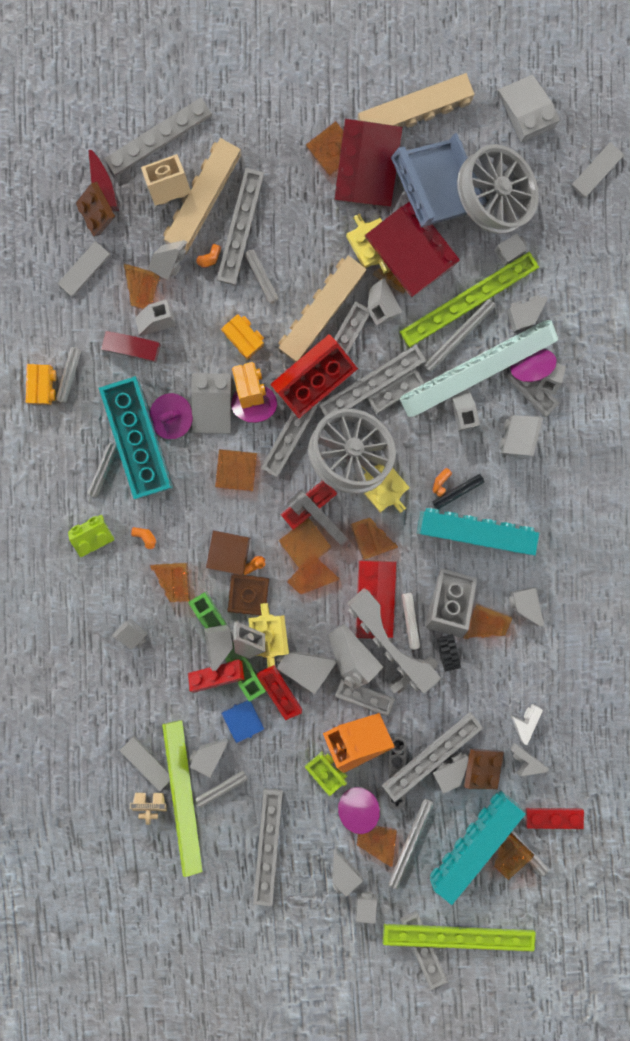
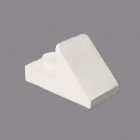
(526, 727)

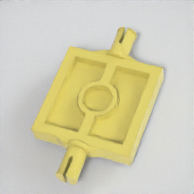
(361, 246)
(388, 491)
(274, 631)

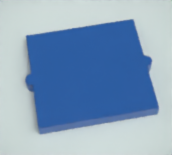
(242, 721)

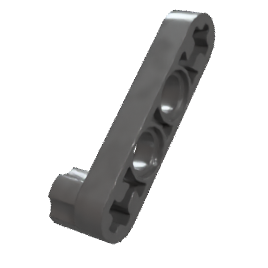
(302, 501)
(392, 770)

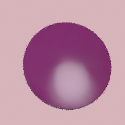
(534, 366)
(255, 413)
(171, 416)
(359, 810)

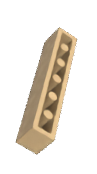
(422, 103)
(204, 193)
(322, 309)

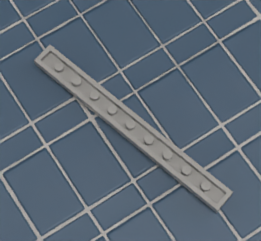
(295, 426)

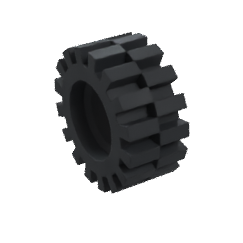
(448, 652)

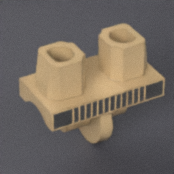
(140, 804)

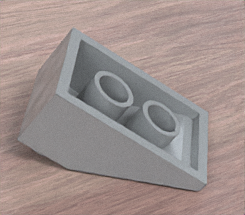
(528, 108)
(211, 403)
(520, 436)
(451, 603)
(353, 658)

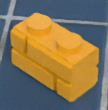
(242, 336)
(40, 384)
(248, 386)

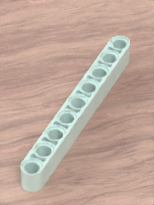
(479, 368)

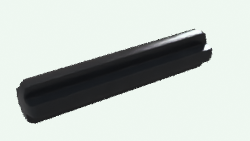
(458, 491)

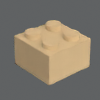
(166, 180)

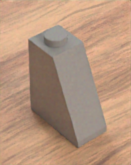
(306, 668)

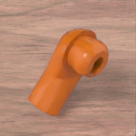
(209, 259)
(439, 481)
(146, 535)
(257, 562)

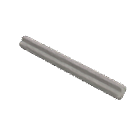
(464, 330)
(410, 843)

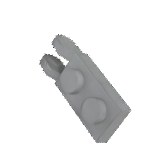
(401, 682)

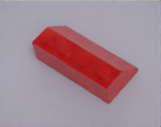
(314, 376)
(380, 581)

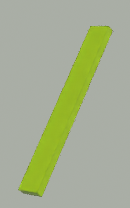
(469, 299)
(182, 798)
(459, 937)

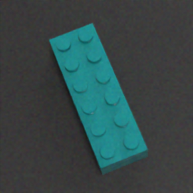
(135, 437)
(480, 533)
(476, 847)

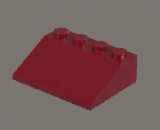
(366, 164)
(411, 251)

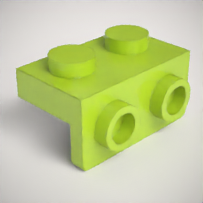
(90, 535)
(326, 773)

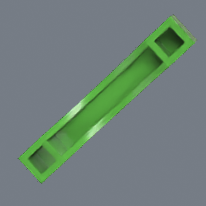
(211, 617)

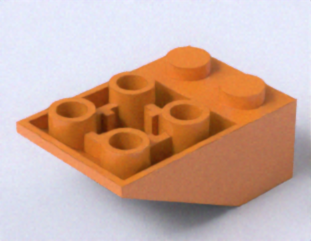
(358, 741)

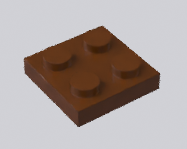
(95, 209)
(483, 769)

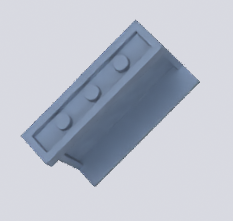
(432, 178)

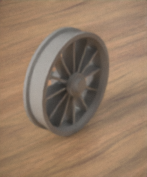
(498, 189)
(352, 451)

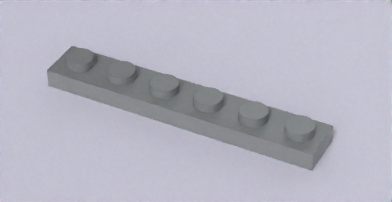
(158, 136)
(240, 226)
(374, 381)
(432, 757)
(267, 847)

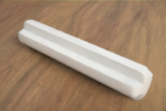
(411, 623)

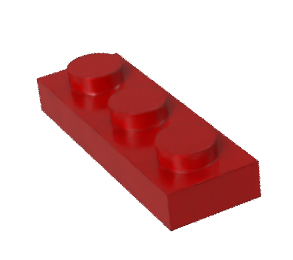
(319, 496)
(208, 679)
(279, 692)
(554, 818)

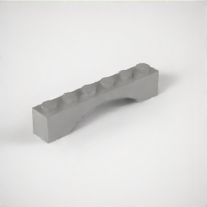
(368, 611)

